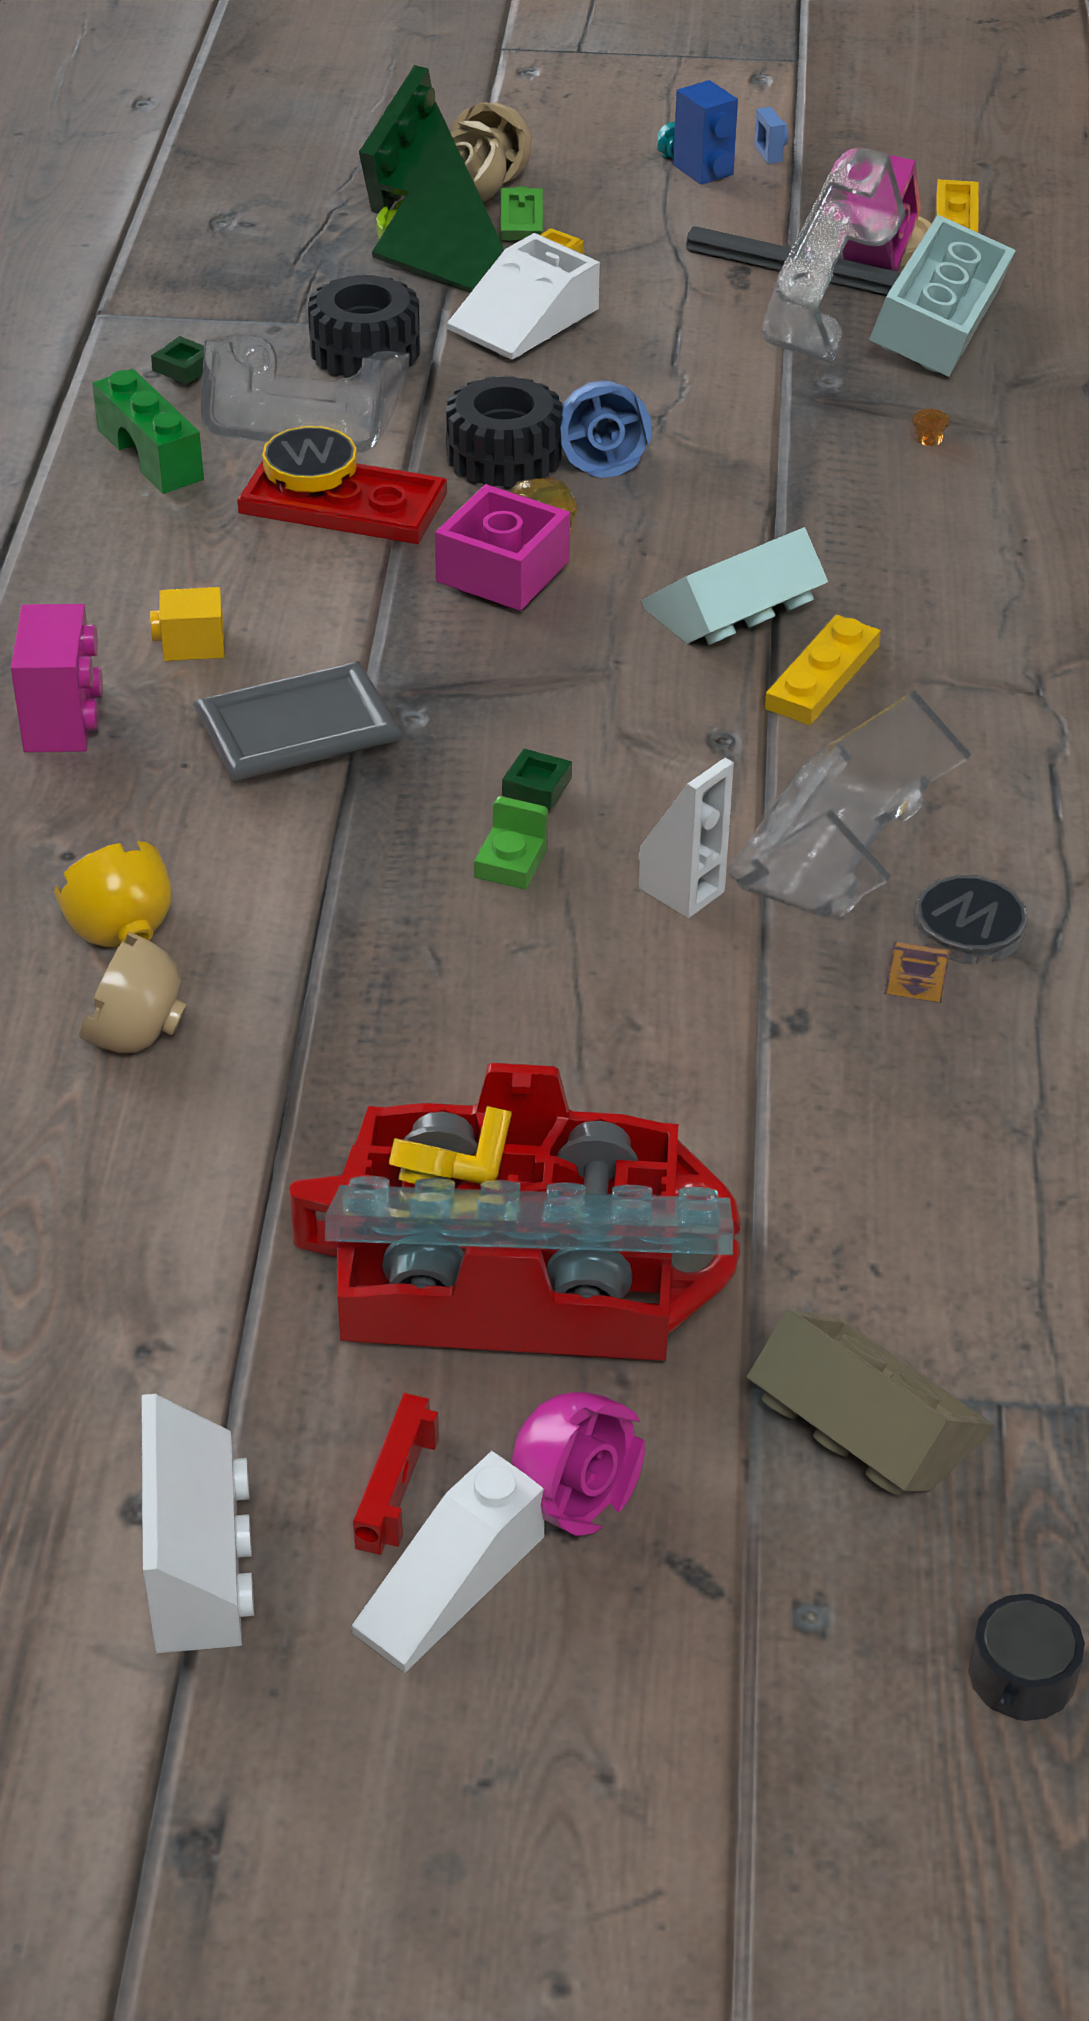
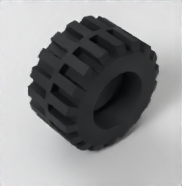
(362, 317)
(503, 430)

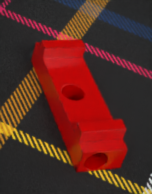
(378, 1514)

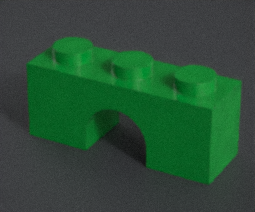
(136, 414)

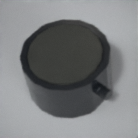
(1026, 1657)

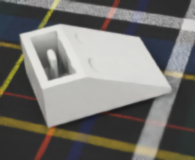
(528, 297)

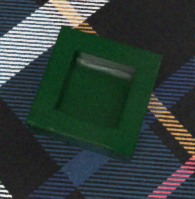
(179, 360)
(537, 778)

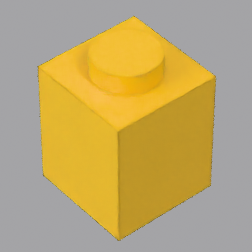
(189, 623)

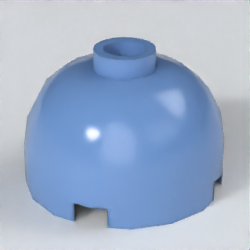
(604, 428)

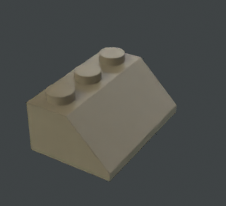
(866, 1401)

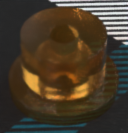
(930, 426)

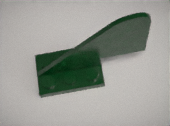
(442, 220)

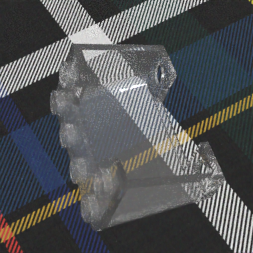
(854, 204)

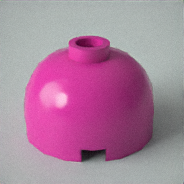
(582, 1456)

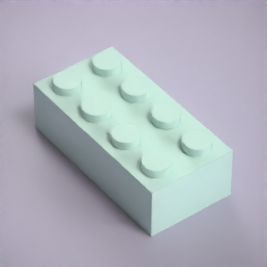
(942, 295)

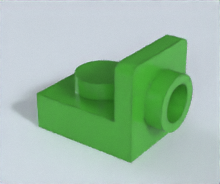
(521, 212)
(513, 844)

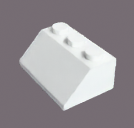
(193, 1530)

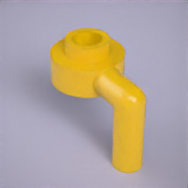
(426, 1161)

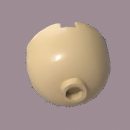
(509, 129)
(482, 156)
(135, 999)

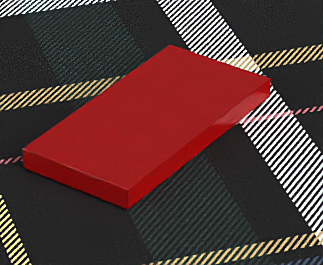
(368, 503)

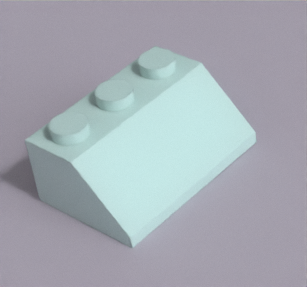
(740, 589)

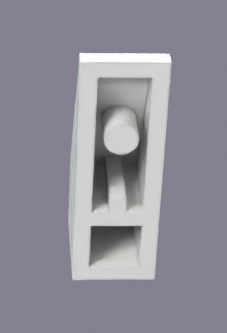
(688, 848)
(453, 1560)

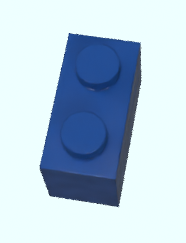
(705, 132)

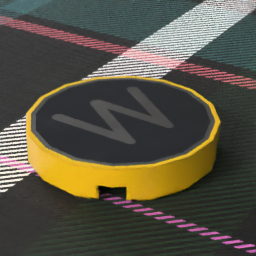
(309, 458)

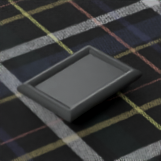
(297, 720)

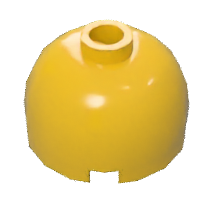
(116, 894)

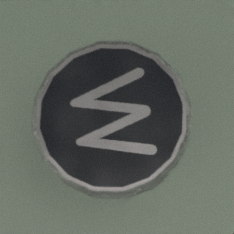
(971, 918)

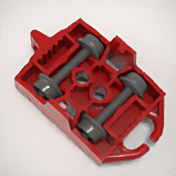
(511, 1294)

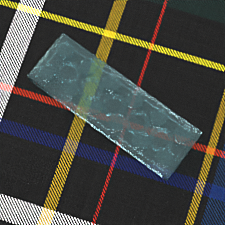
(530, 1219)

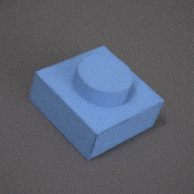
(770, 135)

